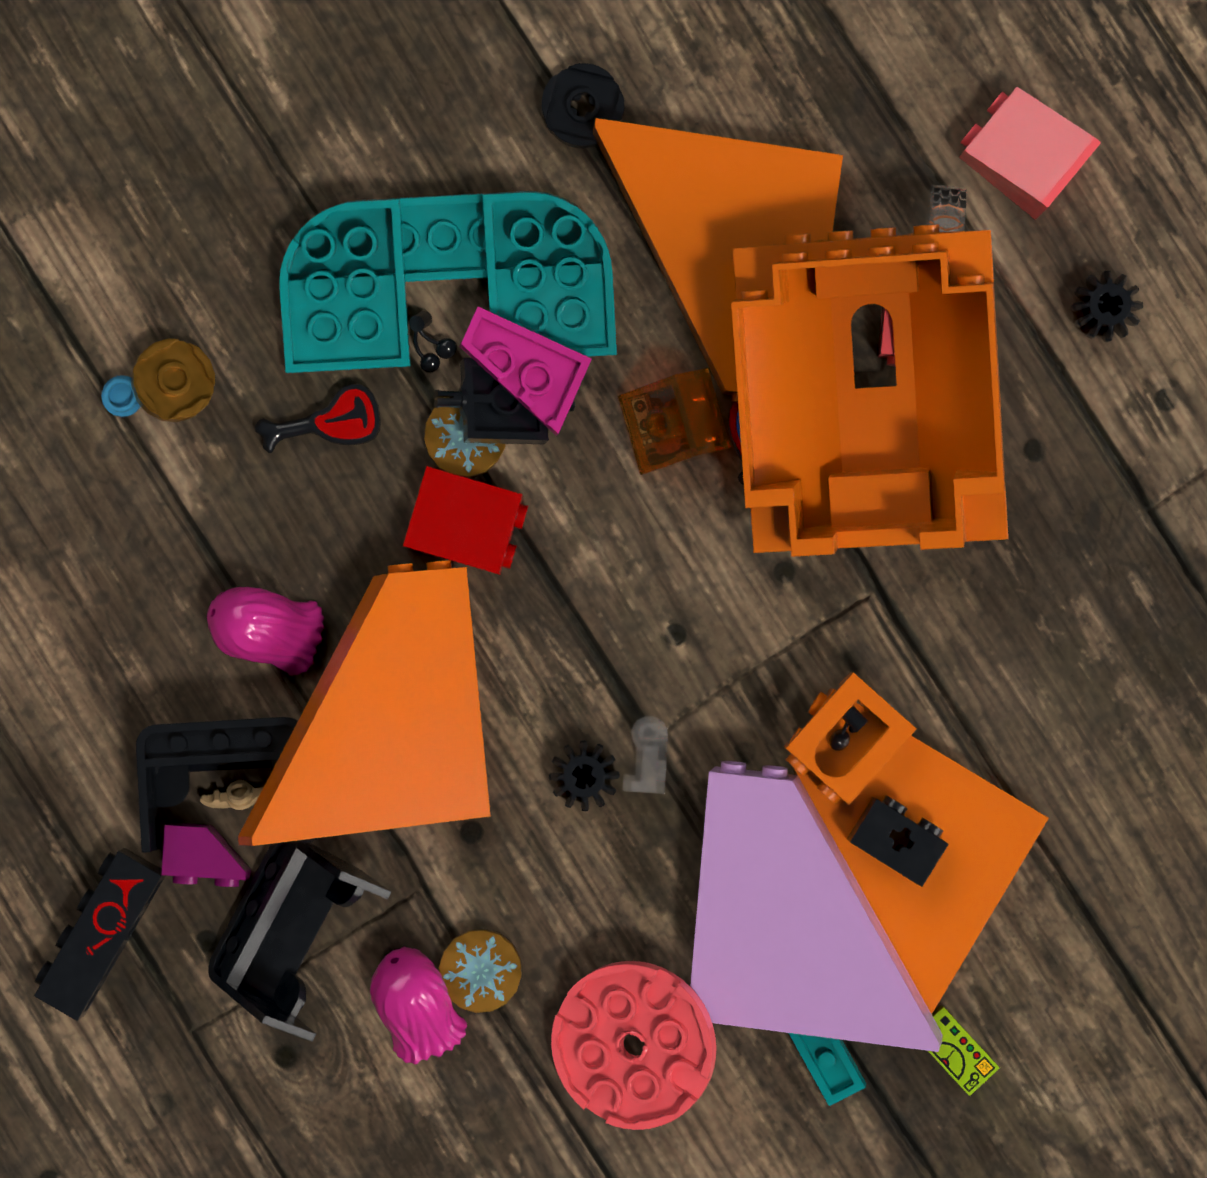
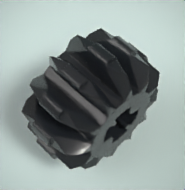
(1107, 291)
(597, 772)

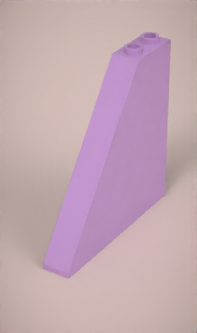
(787, 926)

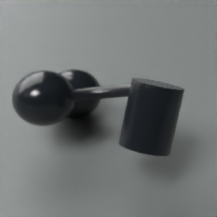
(445, 347)
(855, 720)

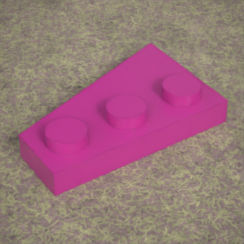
(527, 365)

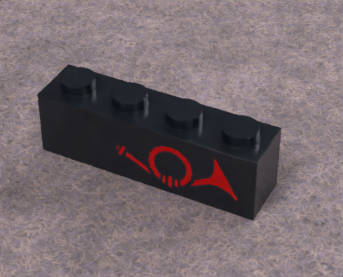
(100, 933)

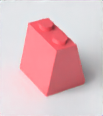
(1027, 150)

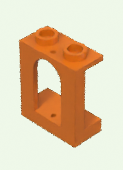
(806, 741)

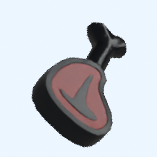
(348, 420)

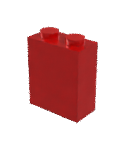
(465, 521)

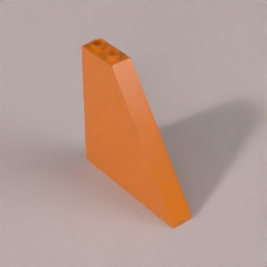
(712, 195)
(390, 723)
(980, 822)

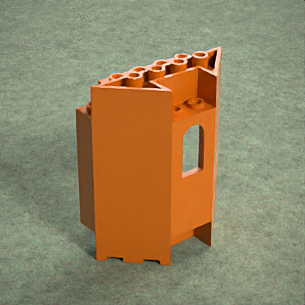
(869, 462)

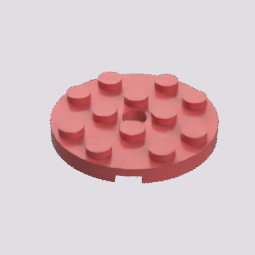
(663, 1014)

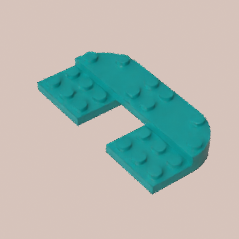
(352, 261)

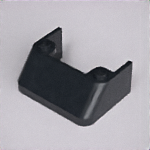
(174, 750)
(278, 925)

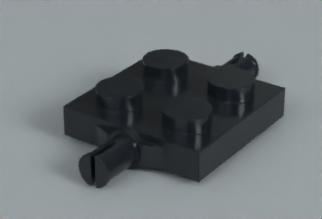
(490, 410)

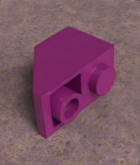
(203, 853)

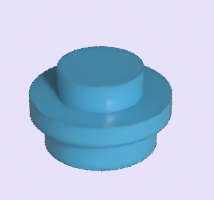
(119, 397)

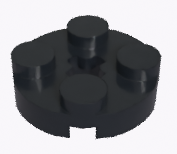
(570, 86)

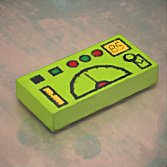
(961, 1054)

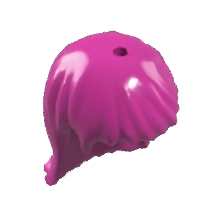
(266, 628)
(415, 1006)

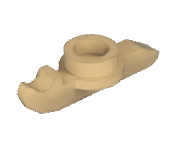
(239, 796)

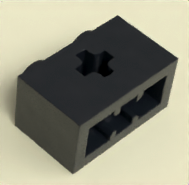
(912, 861)

